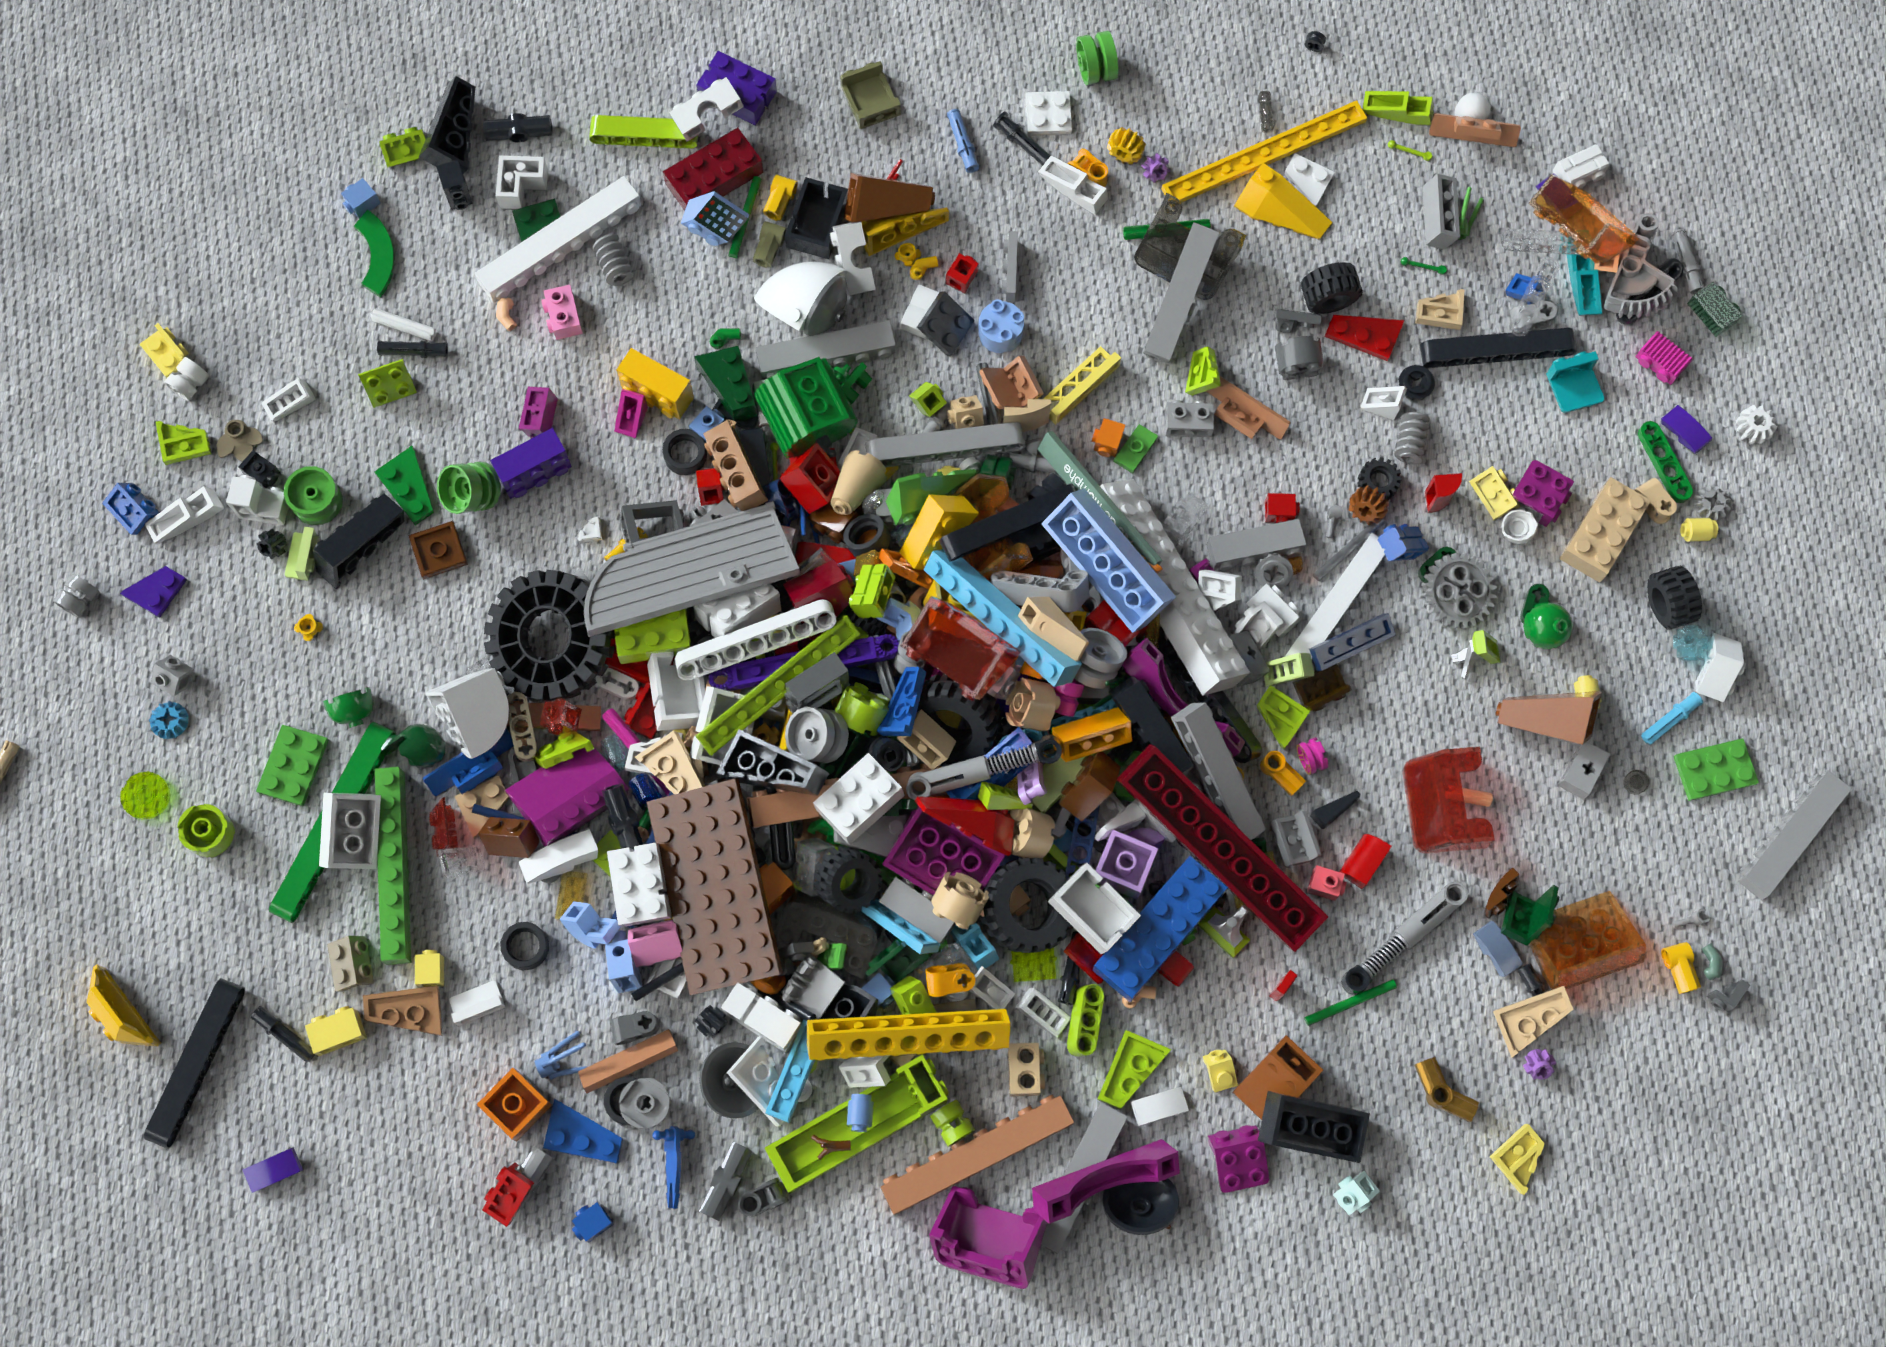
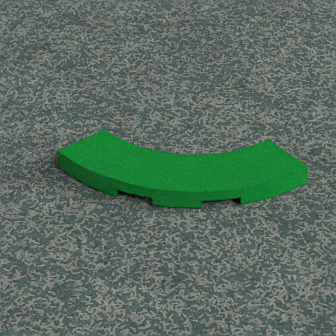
(381, 252)

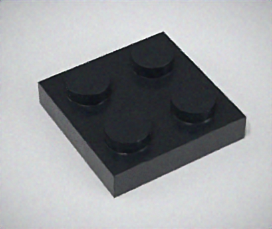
(945, 323)

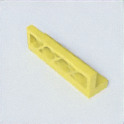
(1083, 388)

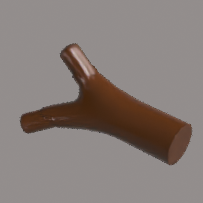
(831, 1146)

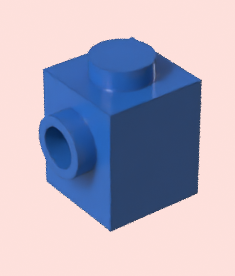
(591, 1222)

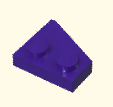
(156, 590)

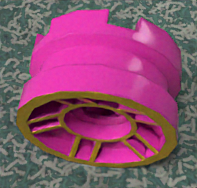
(1312, 756)

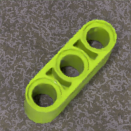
(1093, 1011)

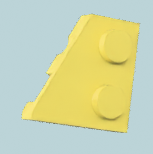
(1519, 1157)

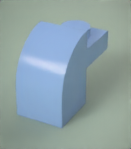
(900, 616)
(587, 926)

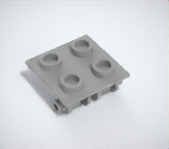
(812, 986)

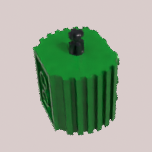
(806, 407)

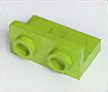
(402, 148)

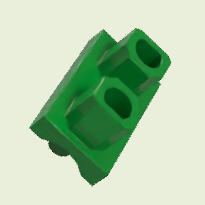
(858, 376)

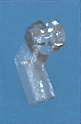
(872, 502)

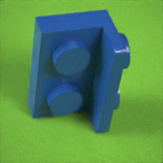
(130, 506)

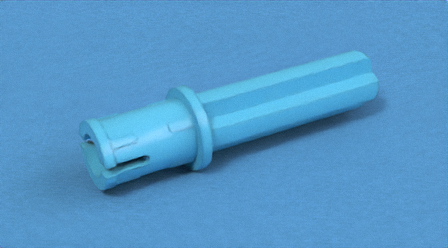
(1679, 712)

